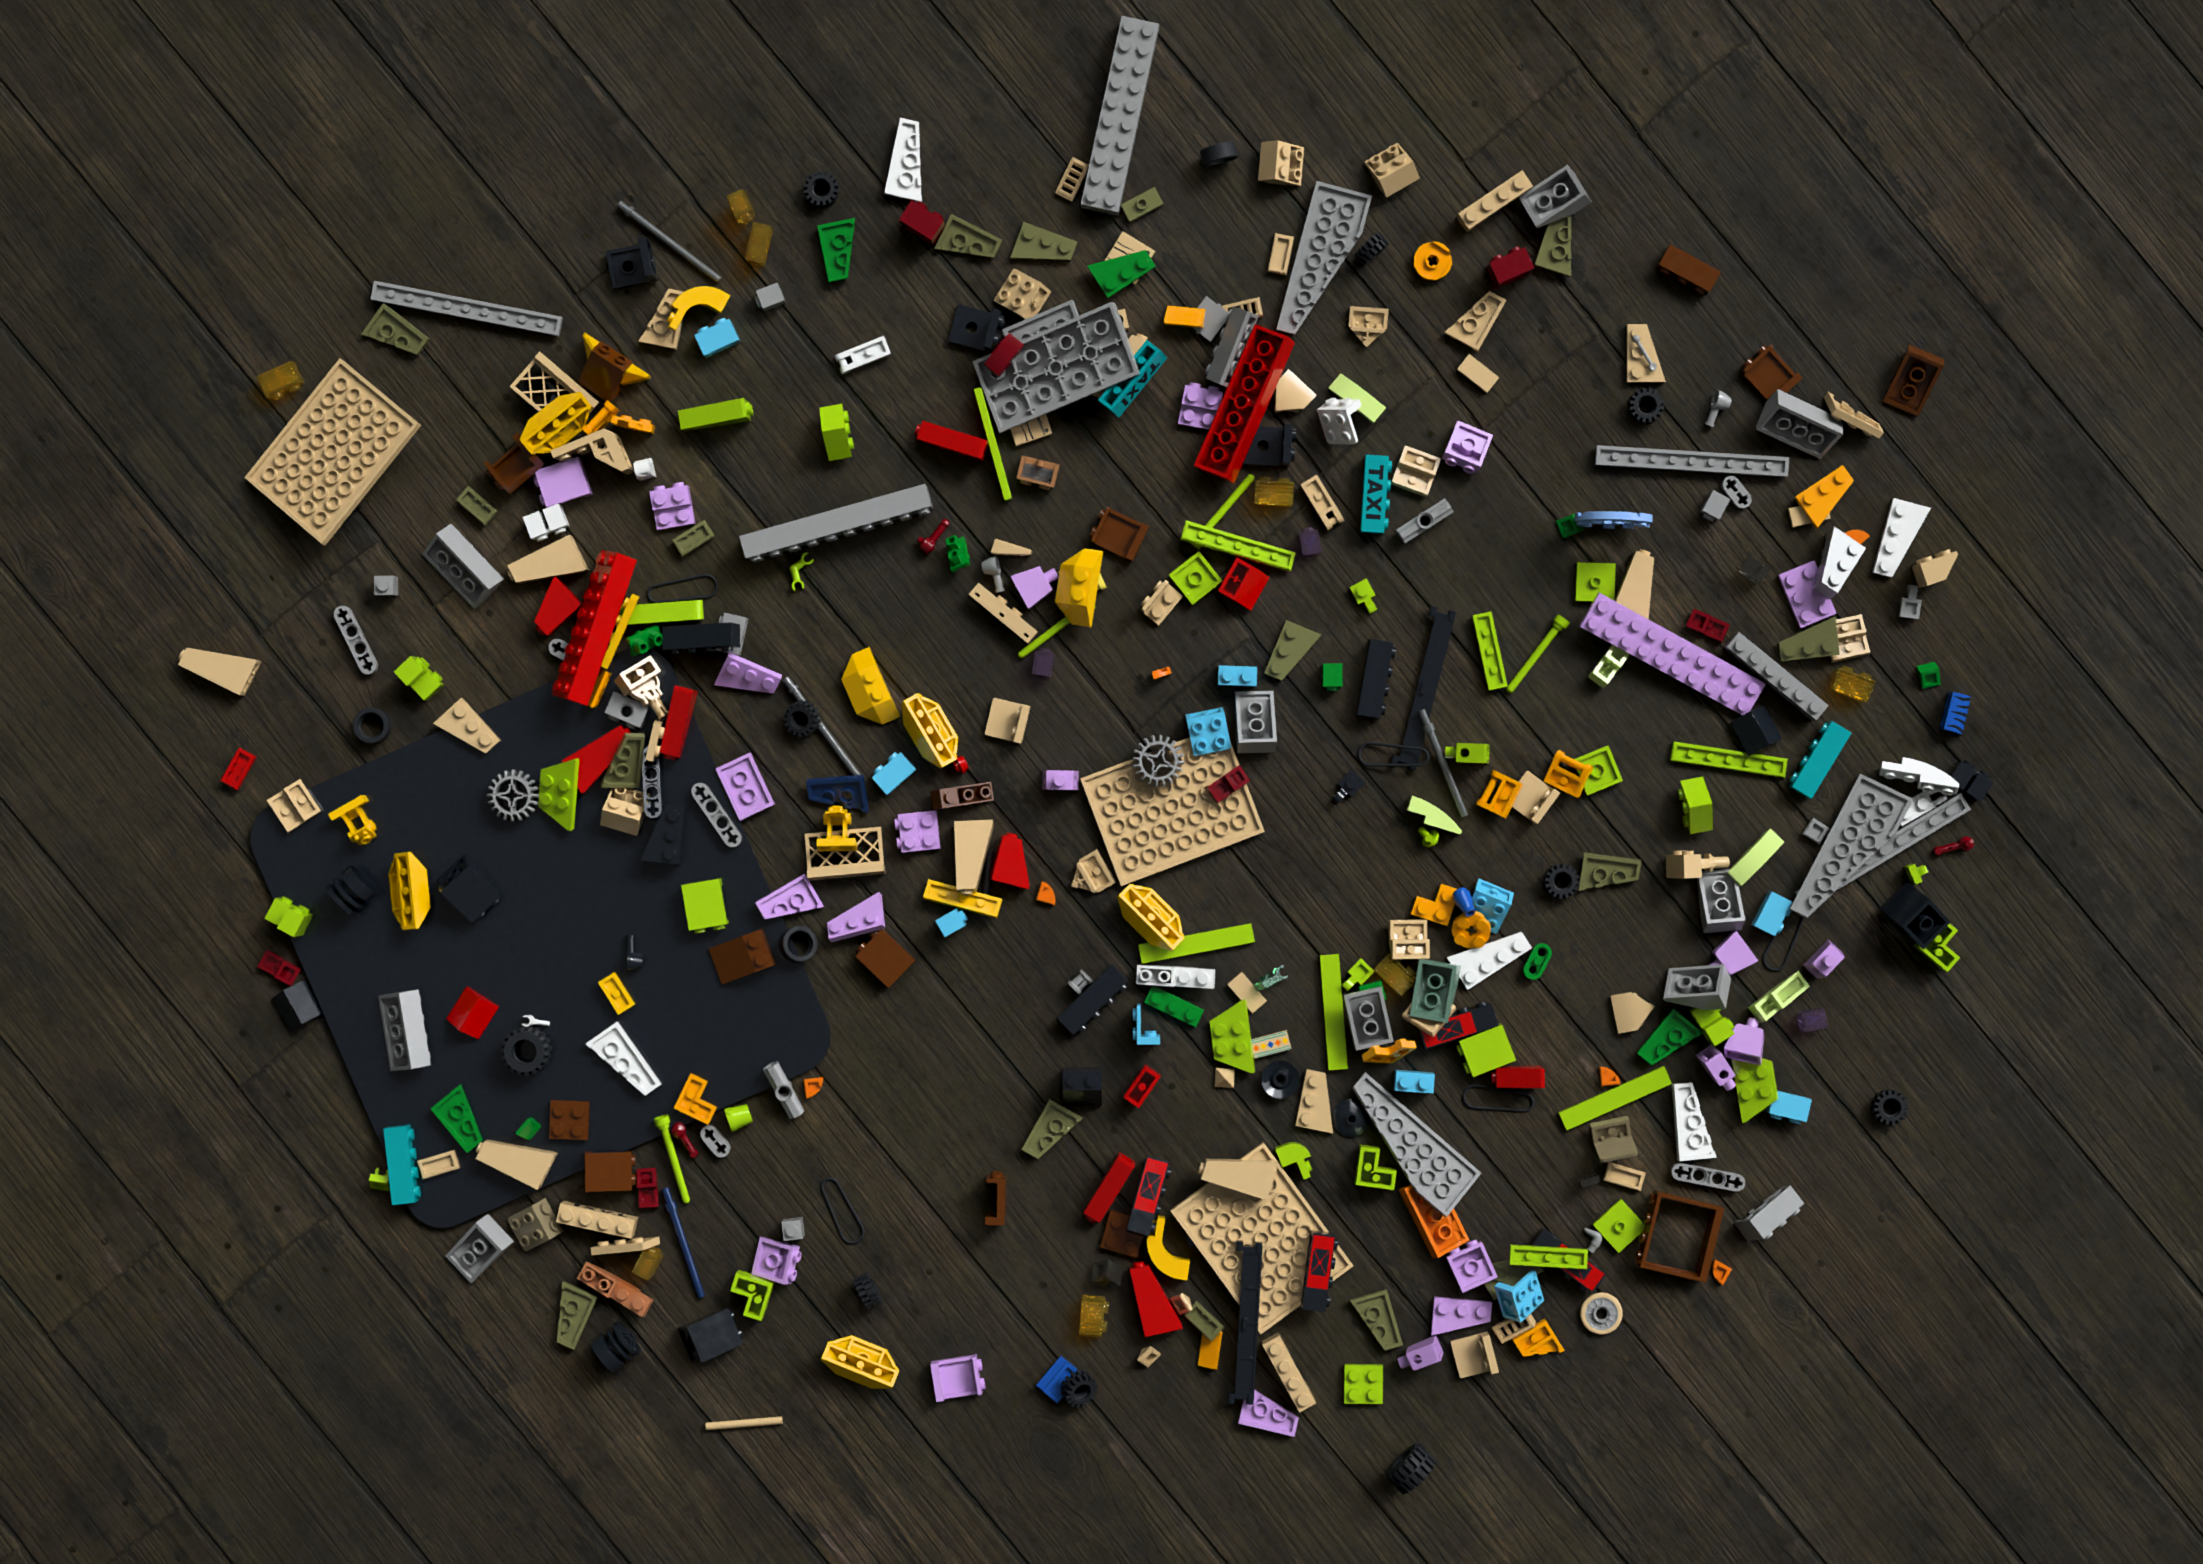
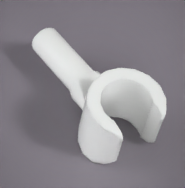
(535, 1021)

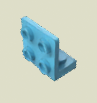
(1208, 731)
(1492, 903)
(1149, 1037)
(1521, 1299)

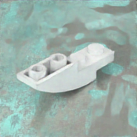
(1928, 776)
(1175, 976)

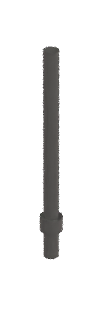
(1429, 728)

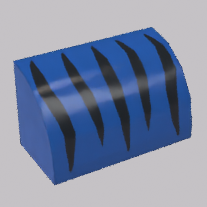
(1955, 712)

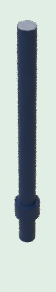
(671, 1207)

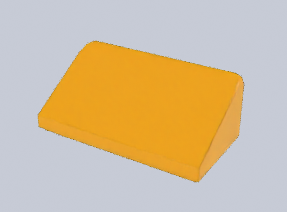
(1184, 317)
(599, 687)
(1209, 1352)

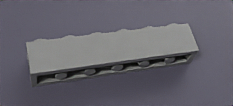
(1775, 676)

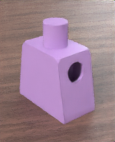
(1034, 584)
(1060, 780)
(1733, 953)
(1824, 960)
(1746, 1043)
(1717, 1067)
(1428, 1350)

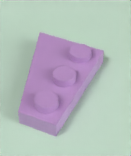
(747, 675)
(791, 898)
(860, 919)
(1458, 1313)
(1268, 1416)

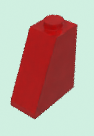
(556, 608)
(1010, 863)
(1518, 1077)

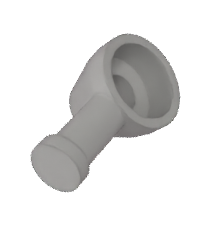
(1719, 401)
(992, 567)

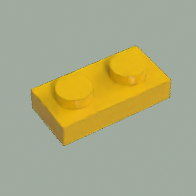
(616, 993)

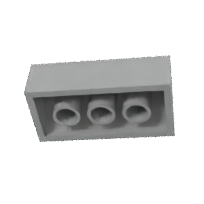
(1231, 345)
(1799, 424)
(462, 566)
(404, 1030)

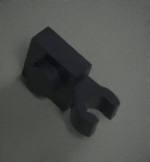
(1349, 785)

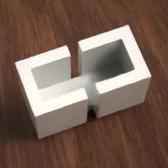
(537, 526)

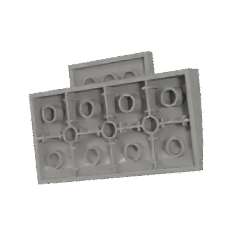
(1060, 363)

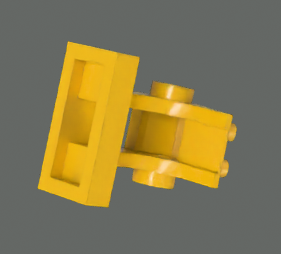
(351, 811)
(837, 816)

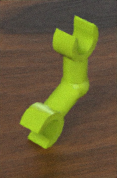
(797, 566)

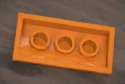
(1438, 1232)

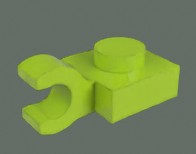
(1363, 593)
(1359, 973)

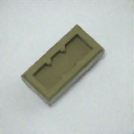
(1142, 204)
(476, 505)
(693, 538)
(1204, 1321)

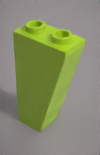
(715, 414)

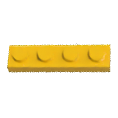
(621, 623)
(976, 903)

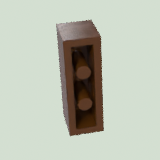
(1688, 270)

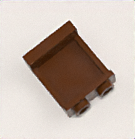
(604, 371)
(1769, 373)
(514, 466)
(1118, 533)
(884, 957)
(608, 1171)
(1000, 1217)

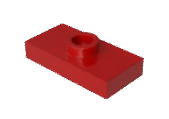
(238, 768)

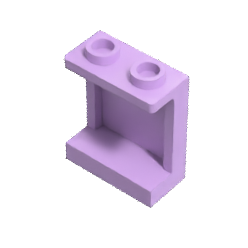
(562, 482)
(957, 1377)

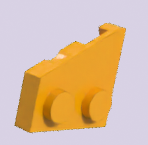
(627, 422)
(1538, 1340)

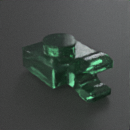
(1267, 980)

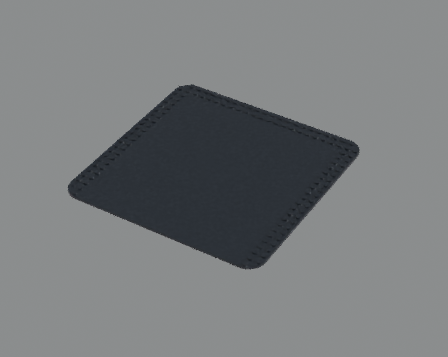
(540, 947)

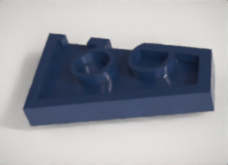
(842, 790)

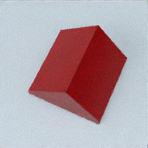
(472, 1013)

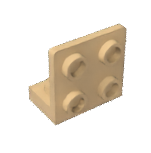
(1022, 294)
(1161, 602)
(1007, 720)
(1534, 797)
(1474, 1355)

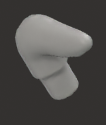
(1596, 1241)

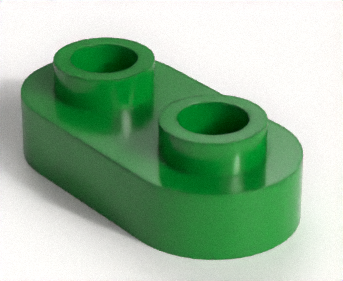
(1539, 962)

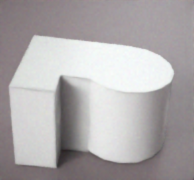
(644, 469)

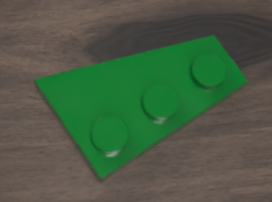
(1121, 271)

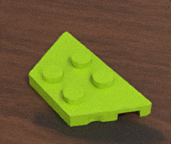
(559, 792)
(1233, 1038)
(1754, 1087)

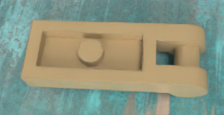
(1321, 501)

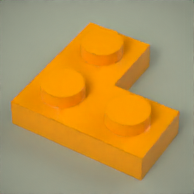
(1437, 911)
(1389, 1054)
(690, 1102)

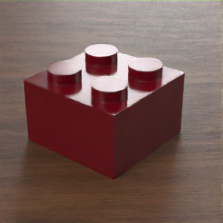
(922, 222)
(1509, 267)

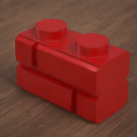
(1142, 1086)

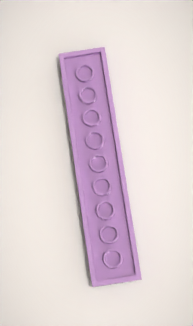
(1672, 654)

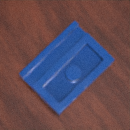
(1053, 1378)

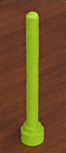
(1228, 503)
(1558, 625)
(1044, 637)
(662, 1123)

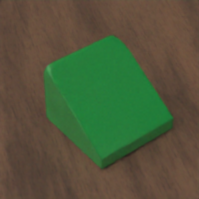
(1568, 526)
(1928, 675)
(528, 1128)

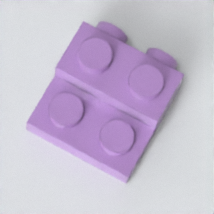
(1199, 406)
(1467, 447)
(672, 506)
(918, 831)
(776, 1261)
(1471, 1265)

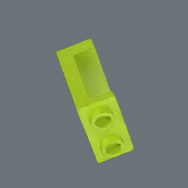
(704, 905)
(1485, 1051)

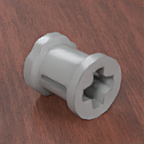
(1080, 981)

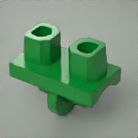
(957, 553)
(644, 640)

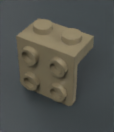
(1613, 1139)
(535, 1225)

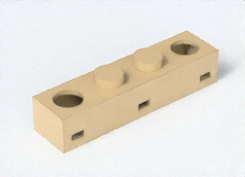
(1011, 618)

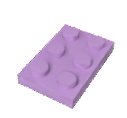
(1804, 600)
(745, 786)

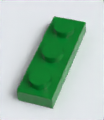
(1174, 1006)

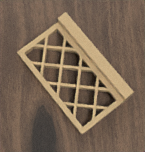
(555, 373)
(845, 870)

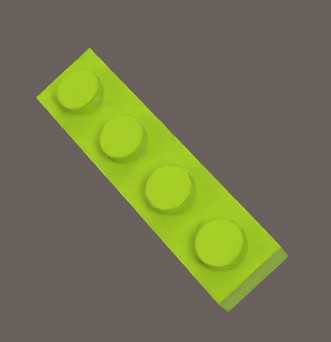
(1489, 650)
(1548, 1256)

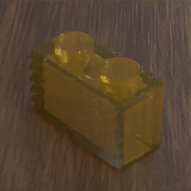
(741, 206)
(758, 244)
(280, 380)
(1274, 492)
(1852, 684)
(1395, 974)
(648, 1263)
(1092, 1315)

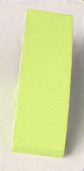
(1345, 388)
(1608, 665)
(1432, 815)
(1755, 857)
(1778, 997)

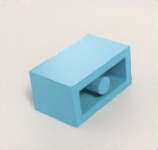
(717, 337)
(1237, 676)
(893, 773)
(1772, 913)
(952, 921)
(1414, 1081)
(1790, 1106)

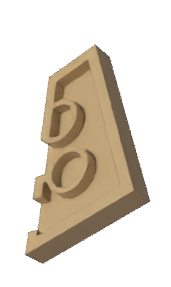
(1476, 323)
(657, 330)
(1636, 364)
(1854, 420)
(468, 726)
(1314, 1103)
(622, 1245)

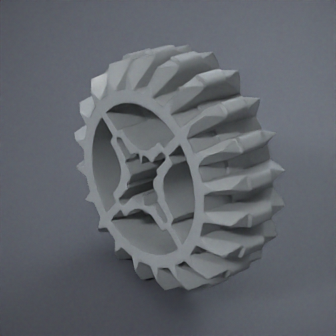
(1151, 776)
(513, 804)

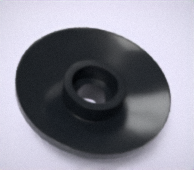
(1280, 1089)
(1343, 1111)

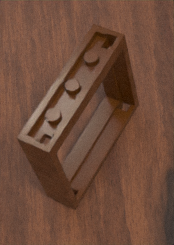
(1708, 1243)

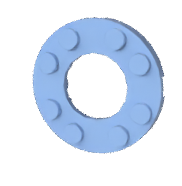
(1612, 518)

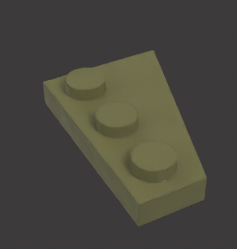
(967, 238)
(1556, 247)
(395, 330)
(1289, 649)
(1605, 870)
(574, 1313)
(1379, 1317)

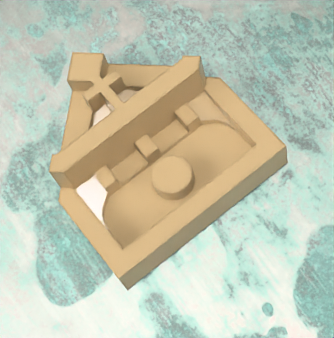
(1368, 322)
(1291, 394)
(1092, 873)
(1630, 1011)

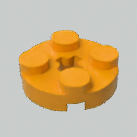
(1443, 259)
(1475, 939)

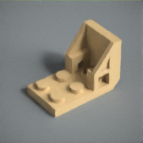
(612, 454)

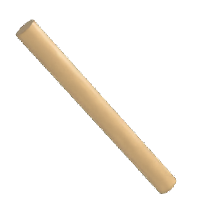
(744, 1423)

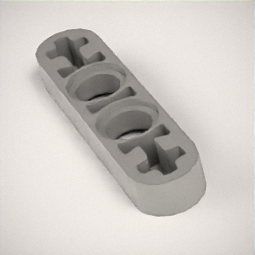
(353, 641)
(713, 817)
(1707, 1178)

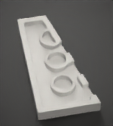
(904, 168)
(1899, 531)
(1484, 961)
(620, 1052)
(1690, 1128)

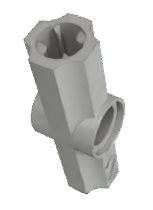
(1435, 514)
(788, 1100)

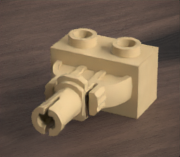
(643, 685)
(1690, 865)

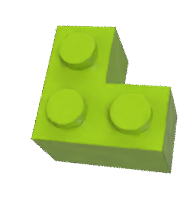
(836, 432)
(415, 673)
(1696, 805)
(289, 917)
(1938, 952)
(1713, 1025)
(1368, 1171)
(756, 1289)

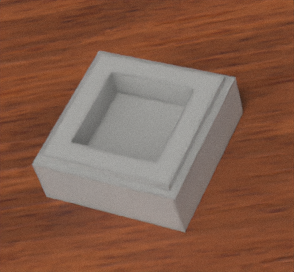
(1815, 830)

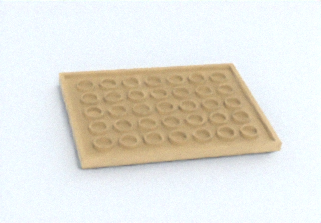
(332, 451)
(1172, 823)
(1283, 1222)

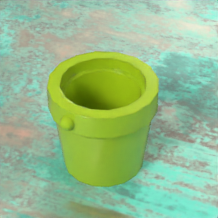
(738, 1116)

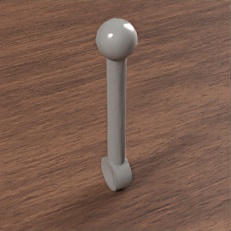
(1652, 366)

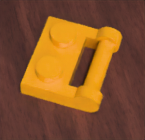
(602, 418)
(1564, 779)
(1504, 797)

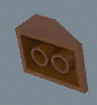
(1913, 380)
(742, 956)

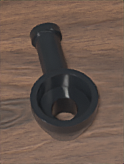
(633, 960)

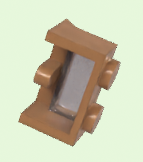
(1038, 472)

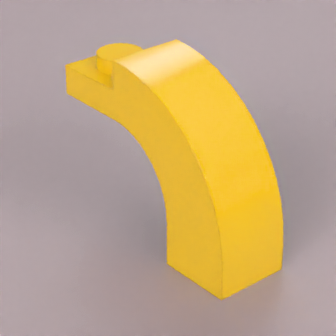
(706, 296)
(1163, 1260)

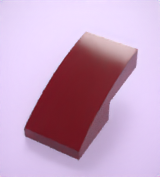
(1004, 354)
(1708, 625)
(1227, 784)
(279, 967)
(647, 1188)

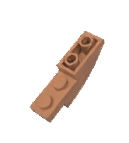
(615, 1288)

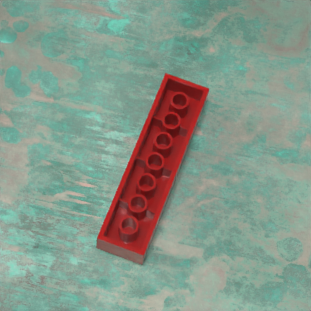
(1244, 403)
(594, 627)

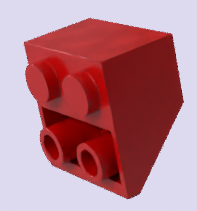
(1243, 584)

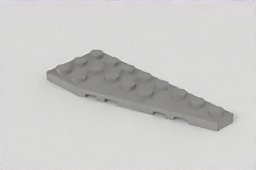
(1329, 234)
(1860, 830)
(1425, 1158)

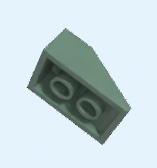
(1434, 990)

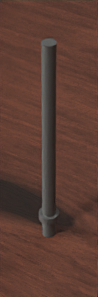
(629, 212)
(823, 729)

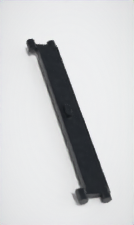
(1426, 685)
(1247, 1322)

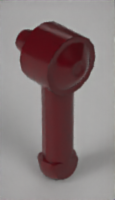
(927, 545)
(1964, 843)
(679, 1131)

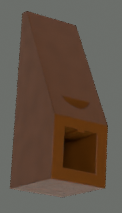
(962, 795)

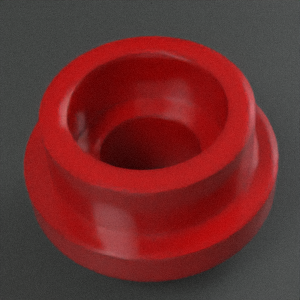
(960, 765)

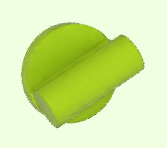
(1429, 838)

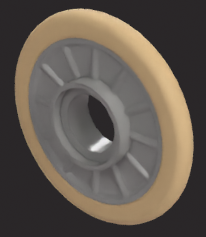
(1589, 1310)

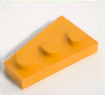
(1823, 495)

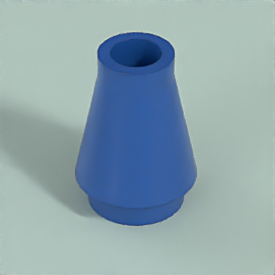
(1463, 900)

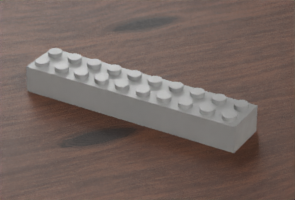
(1120, 115)
(836, 522)

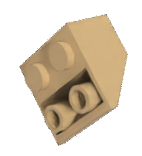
(1281, 163)
(1392, 169)
(1934, 570)
(624, 810)

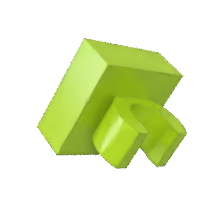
(1914, 873)
(378, 1181)

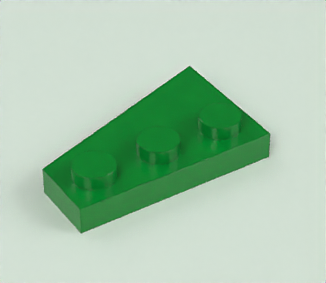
(836, 245)
(1667, 1037)
(458, 1118)

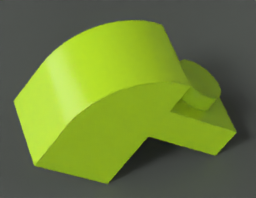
(1294, 1152)

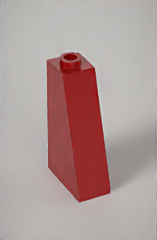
(952, 440)
(678, 721)
(596, 757)
(1109, 1188)
(1153, 1304)

